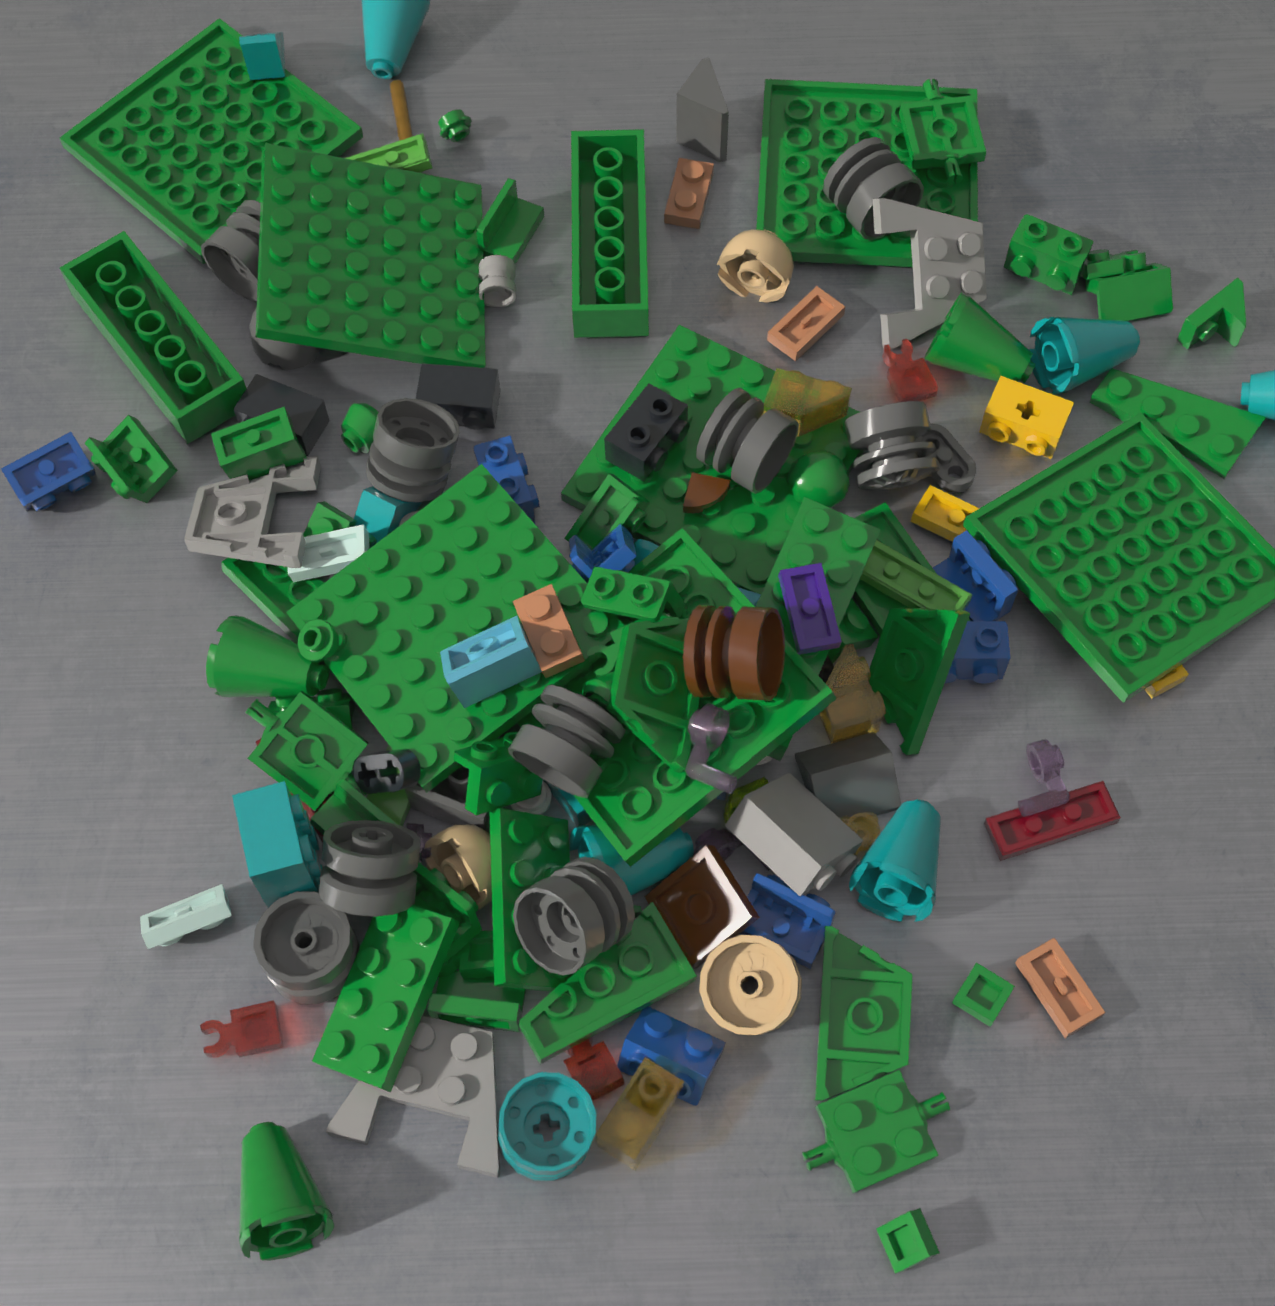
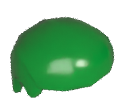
(819, 478)

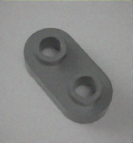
(951, 459)

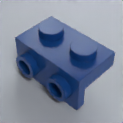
(509, 471)
(49, 472)
(612, 553)
(976, 572)
(981, 653)
(788, 918)
(673, 1046)

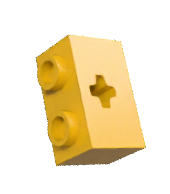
(1026, 417)

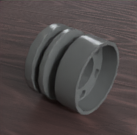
(867, 173)
(234, 250)
(890, 438)
(747, 440)
(412, 450)
(570, 734)
(573, 915)

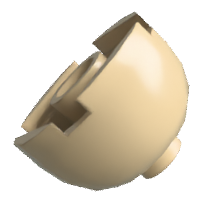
(756, 264)
(464, 859)

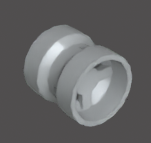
(497, 281)

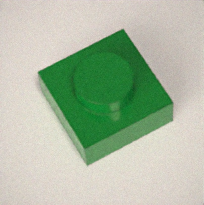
(983, 994)
(907, 1240)

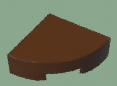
(704, 492)

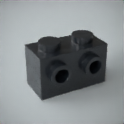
(647, 432)

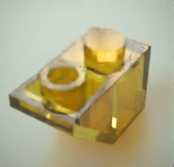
(807, 399)
(856, 707)
(639, 1114)

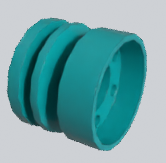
(564, 1106)

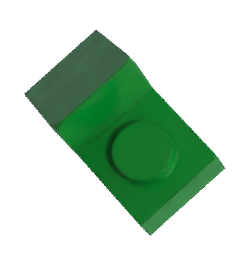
(1220, 314)

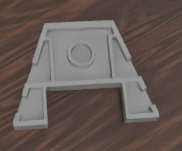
(944, 261)
(236, 514)
(443, 1072)

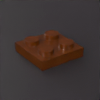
(702, 905)

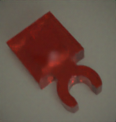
(908, 377)
(251, 1032)
(593, 1068)

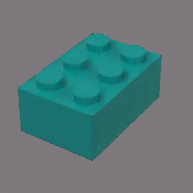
(277, 842)

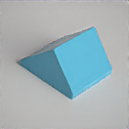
(489, 662)

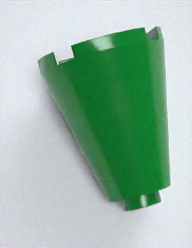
(979, 345)
(260, 663)
(278, 1197)

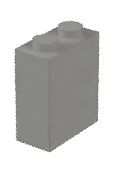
(795, 834)

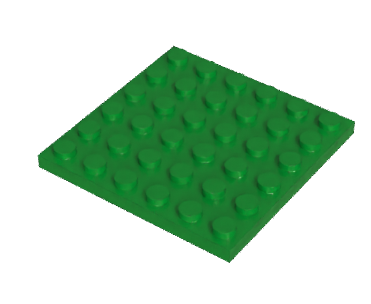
(194, 135)
(803, 136)
(369, 259)
(743, 529)
(1130, 555)
(429, 588)
(638, 794)

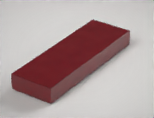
(1085, 812)

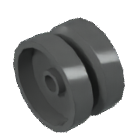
(369, 868)
(305, 948)

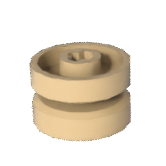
(777, 990)

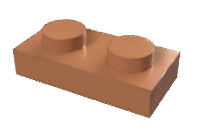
(689, 193)
(806, 323)
(548, 631)
(1060, 987)

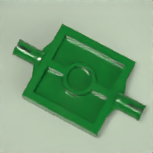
(942, 132)
(306, 748)
(876, 1131)

